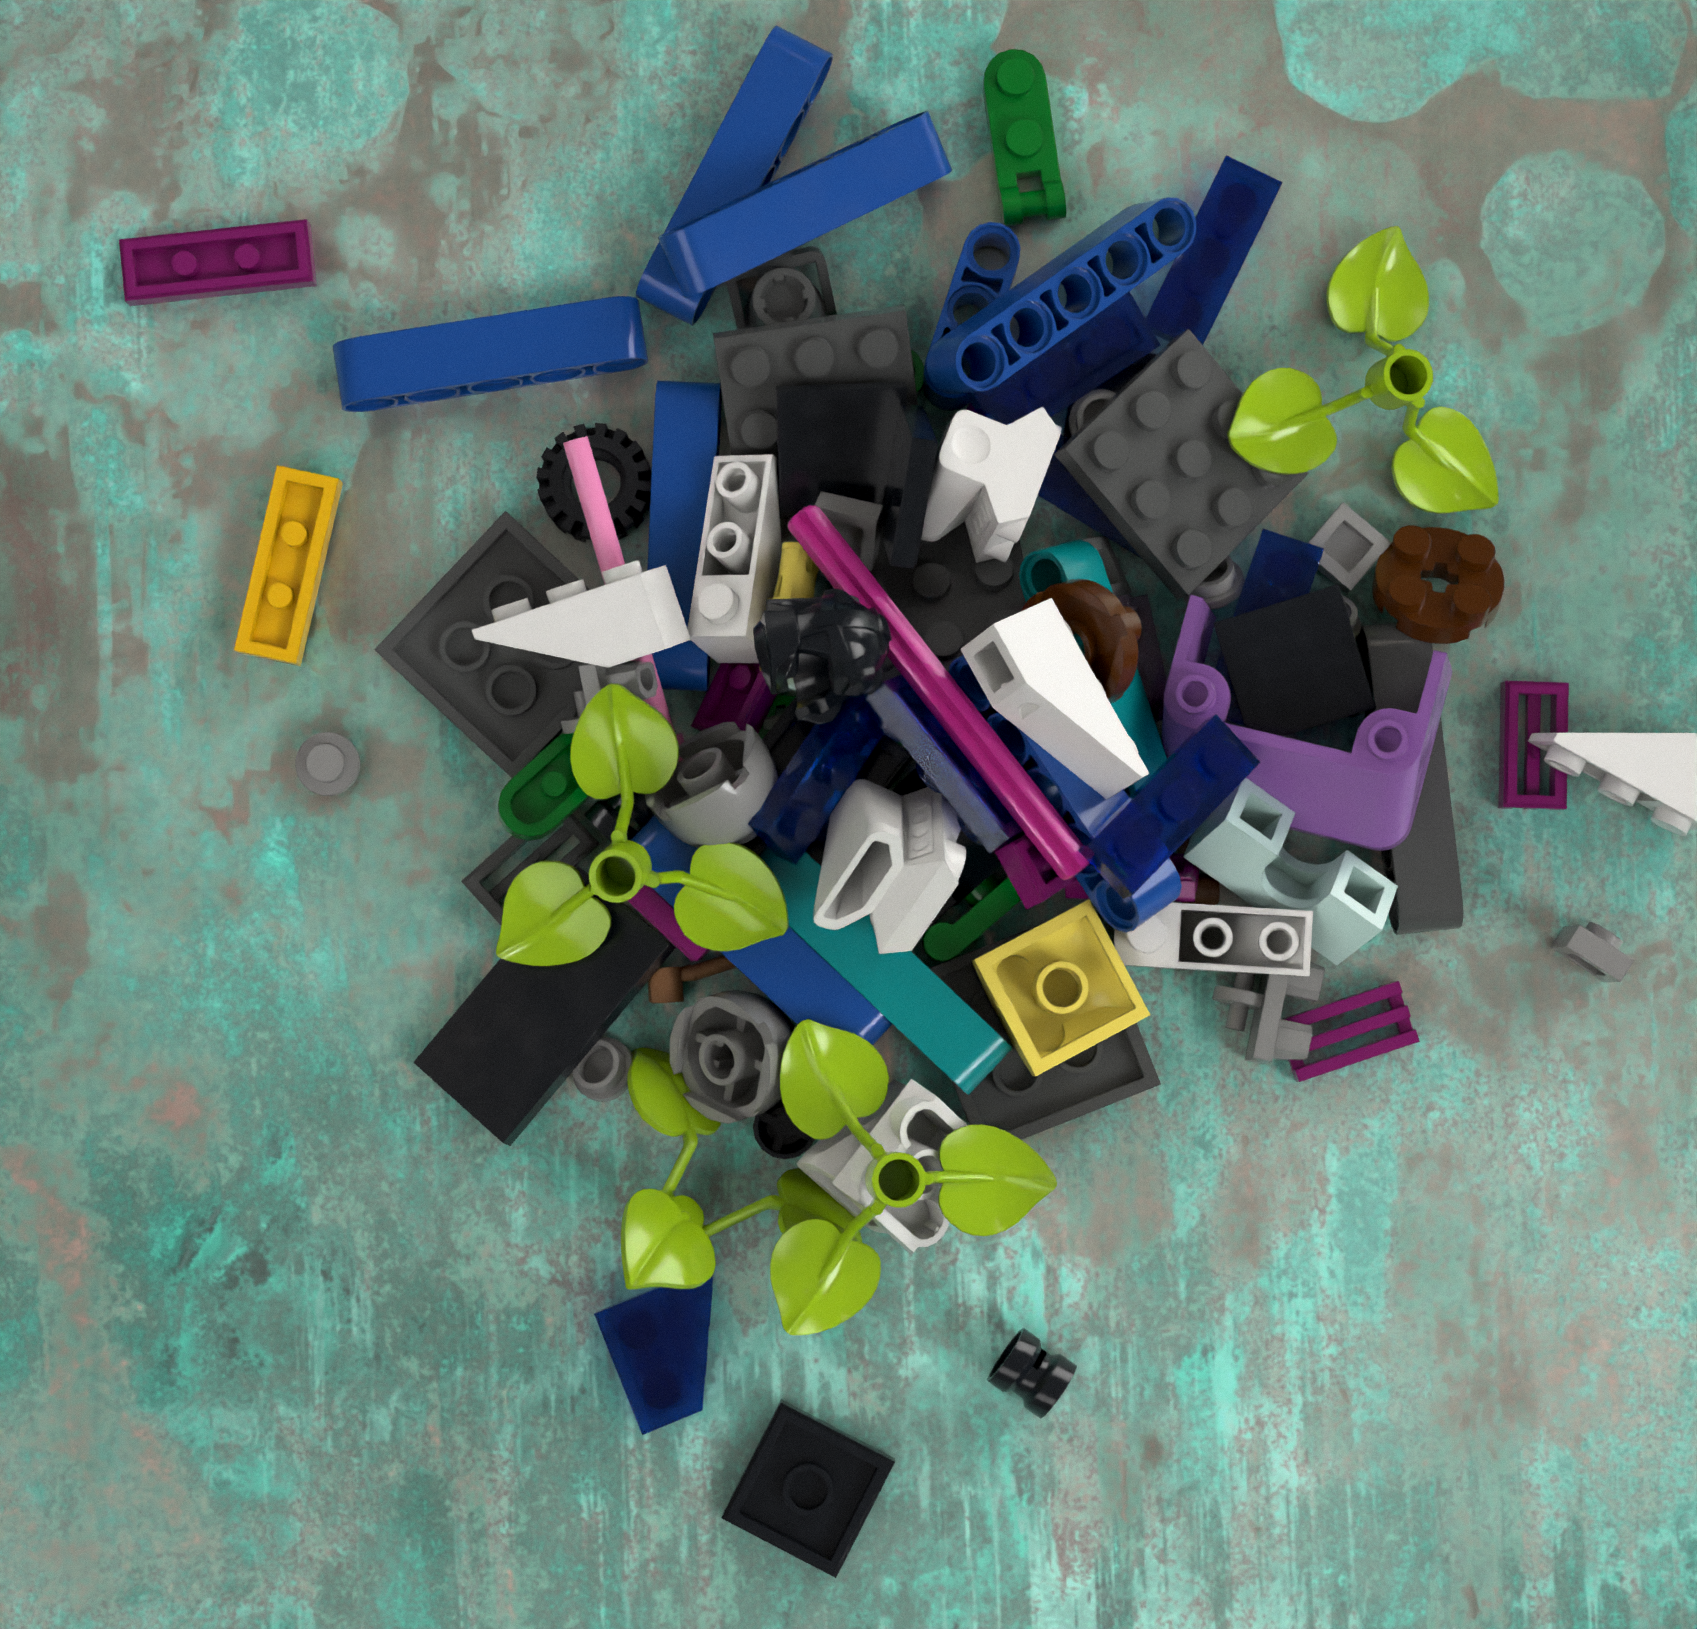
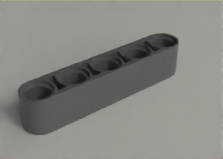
(1427, 860)

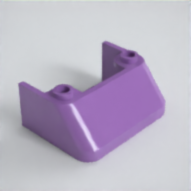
(1335, 794)

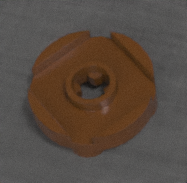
(1445, 554)
(1103, 625)

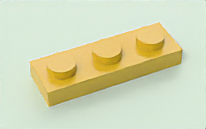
(288, 565)

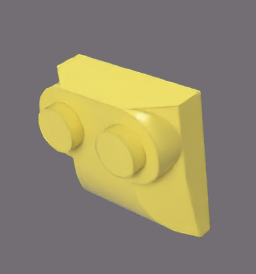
(1060, 988)

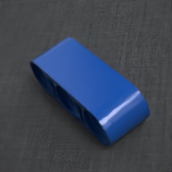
(973, 287)

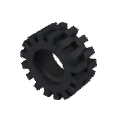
(607, 446)

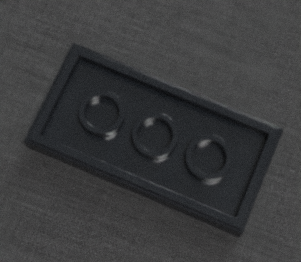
(536, 1024)

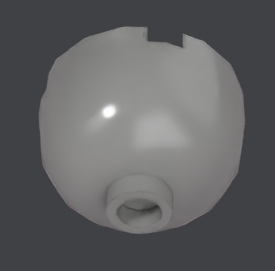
(716, 786)
(730, 1054)

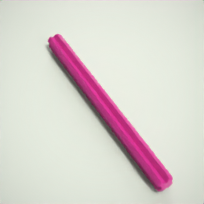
(943, 696)

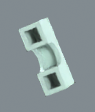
(1246, 854)

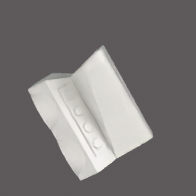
(989, 479)
(888, 861)
(908, 1123)

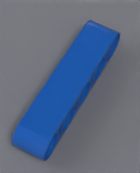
(743, 152)
(805, 204)
(1036, 300)
(490, 354)
(682, 464)
(1082, 811)
(779, 966)

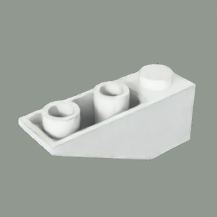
(736, 557)
(599, 626)
(1051, 694)
(1633, 767)
(1221, 940)

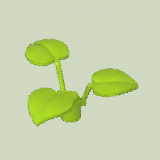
(1282, 415)
(556, 920)
(985, 1178)
(665, 1233)

